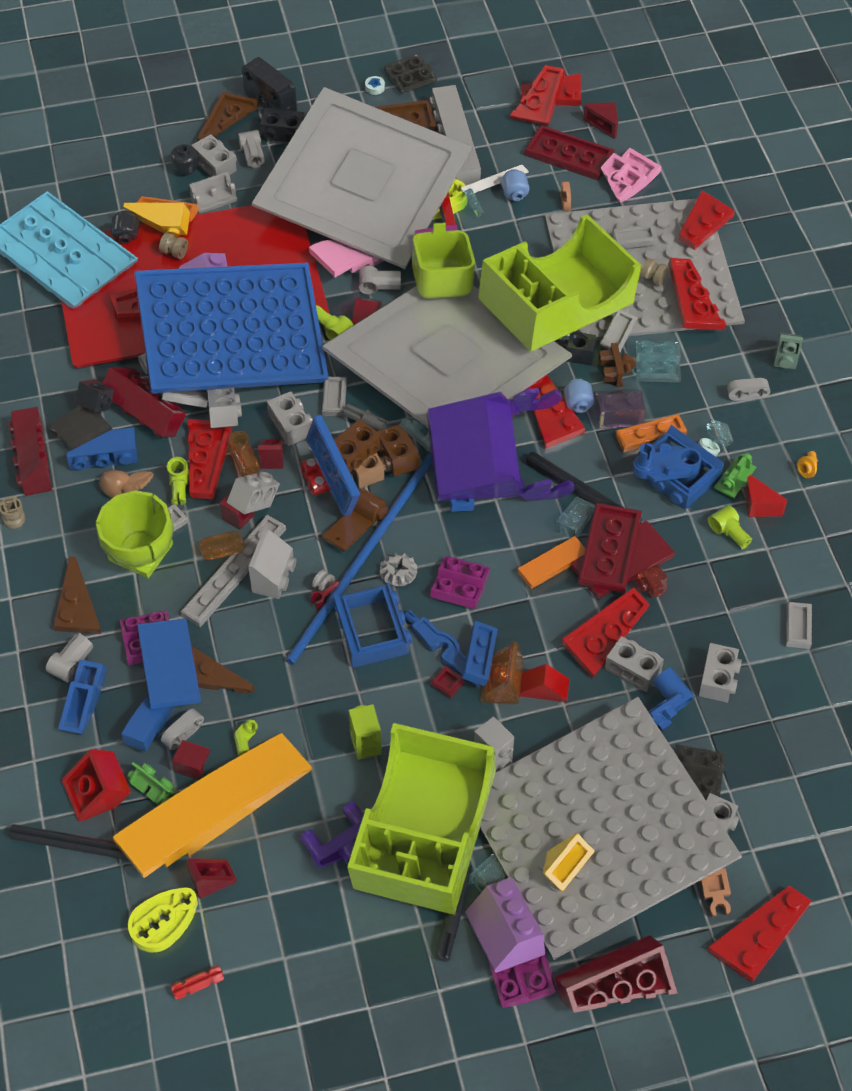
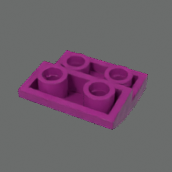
(460, 582)
(131, 637)
(525, 982)

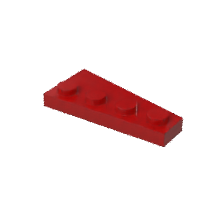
(692, 298)
(556, 422)
(206, 456)
(598, 635)
(759, 936)

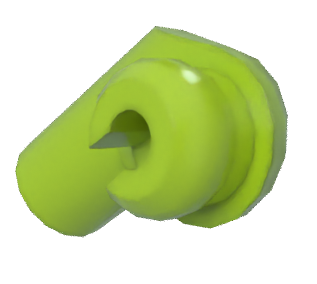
(243, 735)

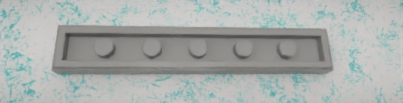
(228, 575)

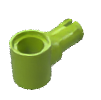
(333, 325)
(178, 480)
(727, 522)

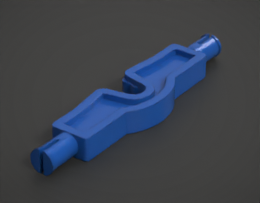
(435, 639)

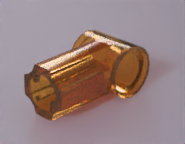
(243, 455)

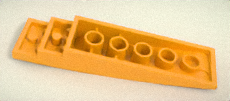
(211, 805)

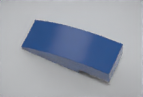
(82, 696)
(145, 725)

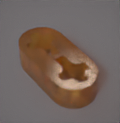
(221, 545)

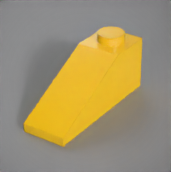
(164, 217)

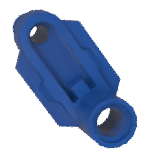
(668, 463)
(676, 697)

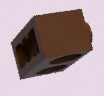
(357, 444)
(398, 450)

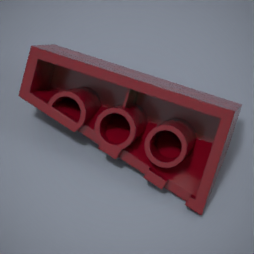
(137, 400)
(31, 451)
(619, 977)

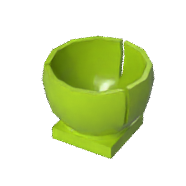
(135, 531)

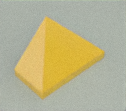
(566, 860)

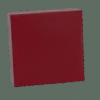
(447, 682)

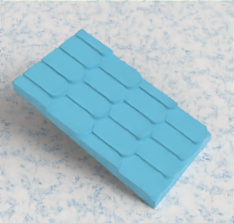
(62, 250)

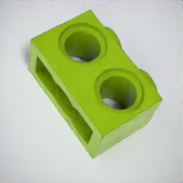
(365, 731)

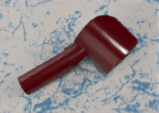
(318, 595)

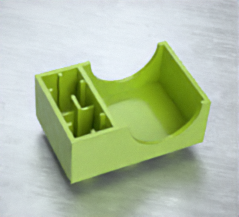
(560, 291)
(424, 819)

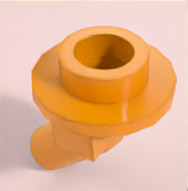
(807, 465)

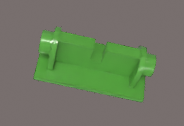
(736, 475)
(144, 777)

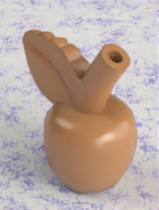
(119, 482)

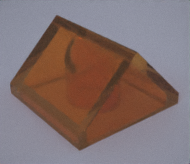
(504, 676)

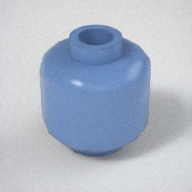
(515, 185)
(579, 395)

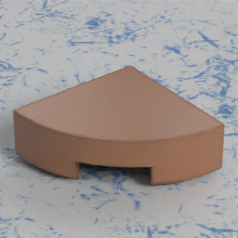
(565, 196)

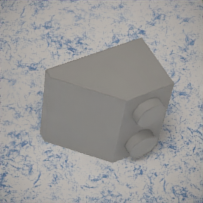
(271, 565)

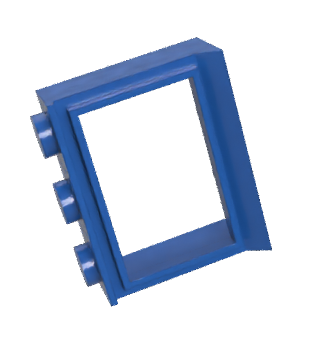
(676, 490)
(377, 652)

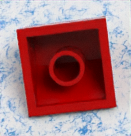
(95, 784)

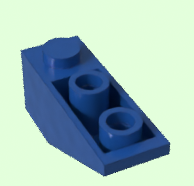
(108, 449)

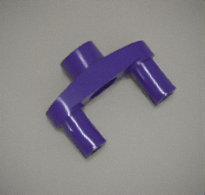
(340, 846)

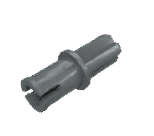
(370, 419)

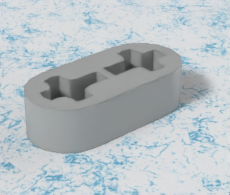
(748, 389)
(182, 729)

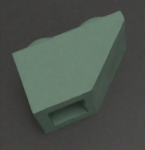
(787, 350)

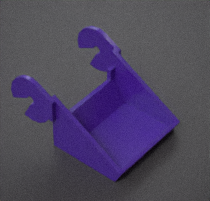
(477, 448)

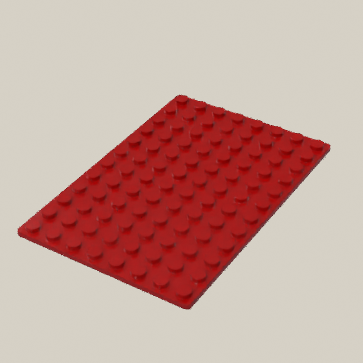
(242, 233)

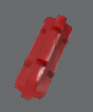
(197, 982)

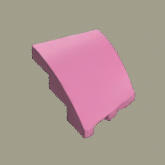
(629, 173)
(340, 257)

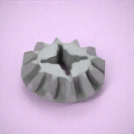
(404, 576)

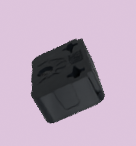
(268, 86)

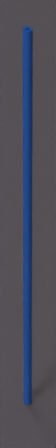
(359, 560)

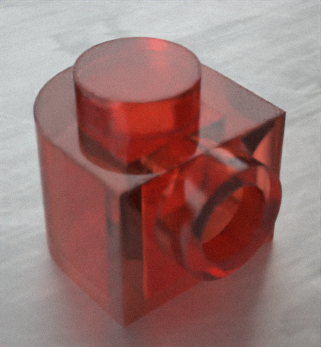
(653, 581)

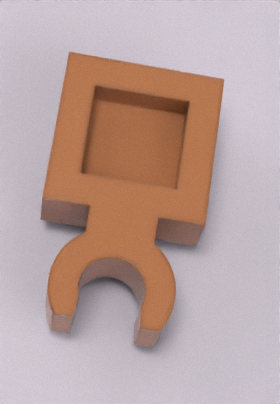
(716, 888)

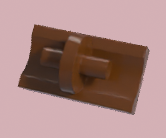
(619, 365)

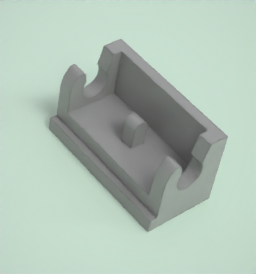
(213, 192)

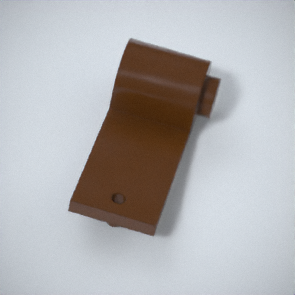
(351, 527)

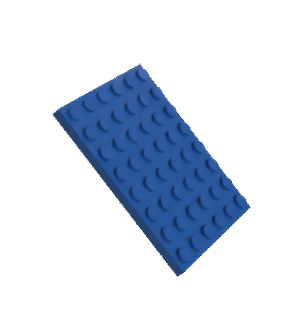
(230, 327)

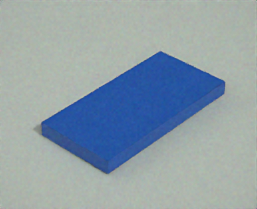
(332, 466)
(168, 663)

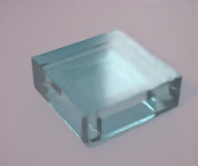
(474, 203)
(719, 432)

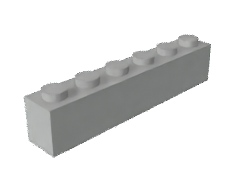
(453, 124)

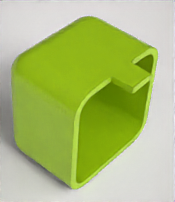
(443, 263)

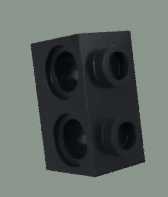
(280, 124)

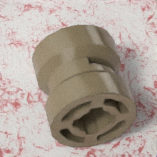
(173, 245)
(654, 271)
(12, 512)

